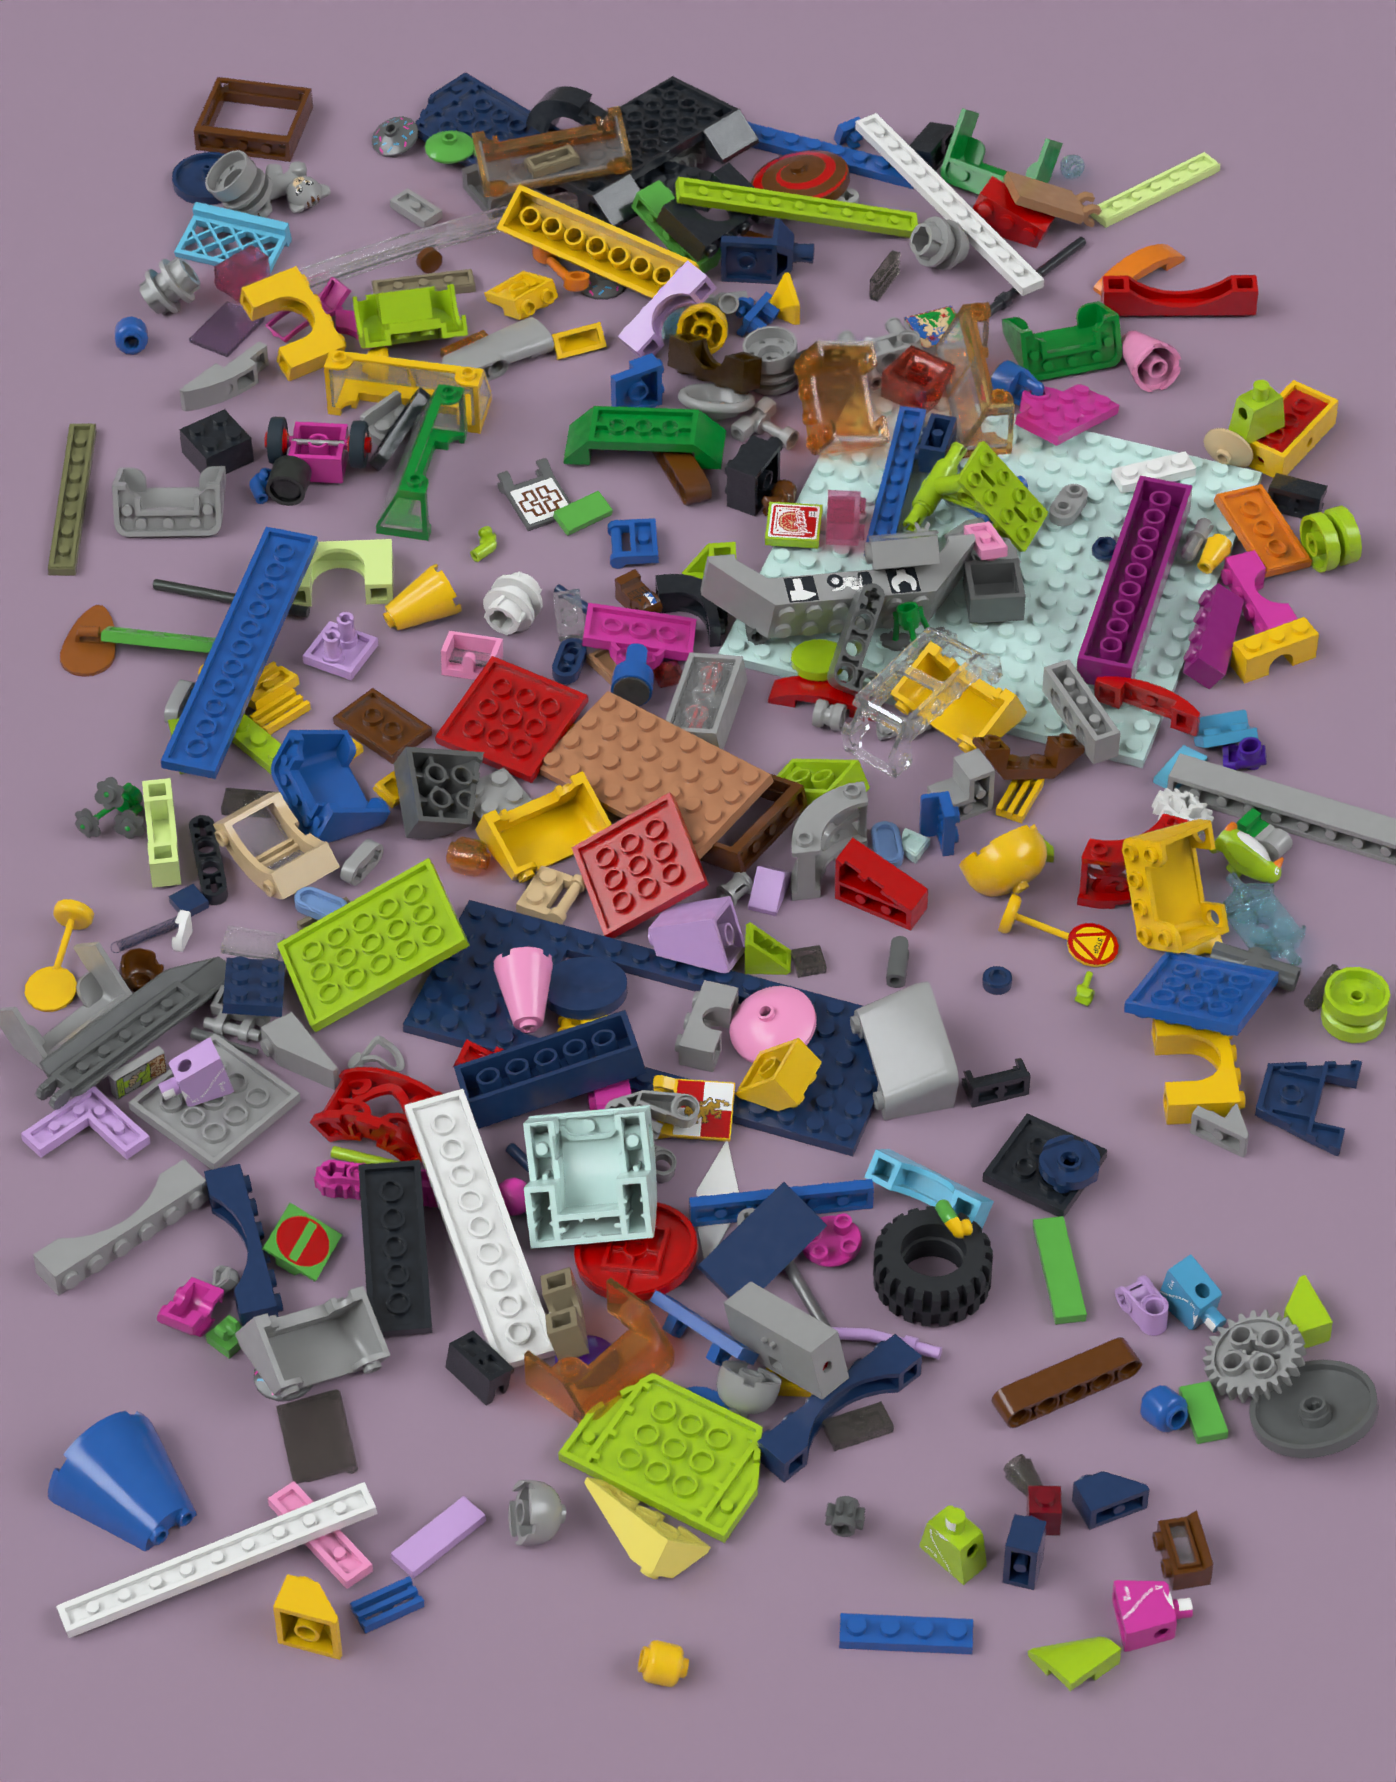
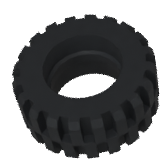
(931, 1297)

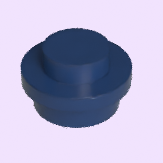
(1104, 548)

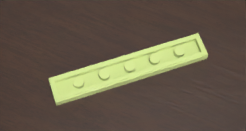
(1156, 189)

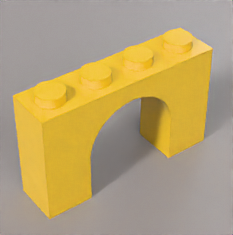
(291, 292)
(1213, 1093)

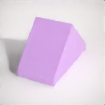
(769, 889)

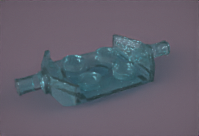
(1255, 905)

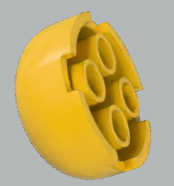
(1006, 862)

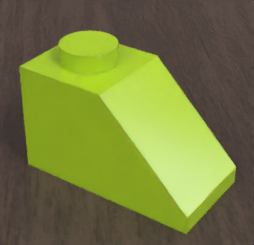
(1308, 1314)

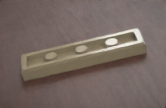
(462, 280)

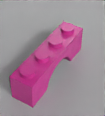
(1245, 577)

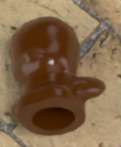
(782, 491)

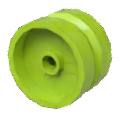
(1331, 538)
(1355, 1004)

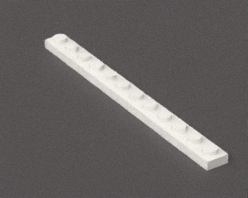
(950, 204)

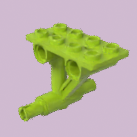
(984, 487)

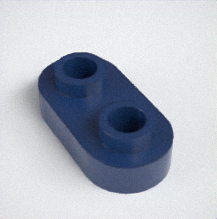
(569, 661)

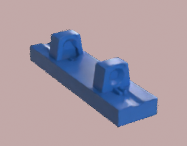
(722, 1345)

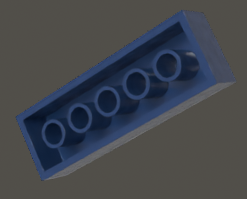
(550, 1069)

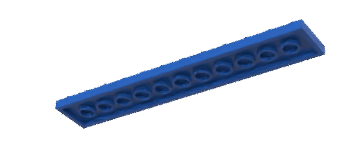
(239, 653)

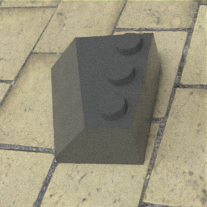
(436, 790)

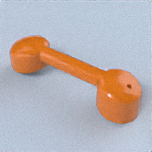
(573, 281)

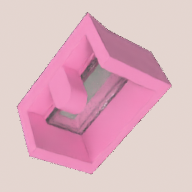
(467, 654)

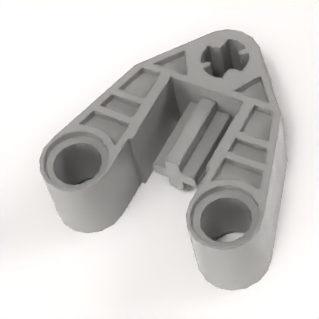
(664, 1109)

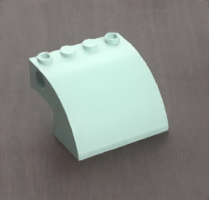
(590, 1176)

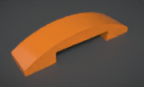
(1144, 262)

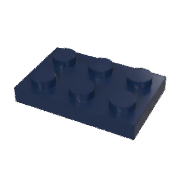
(254, 987)

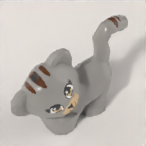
(300, 189)

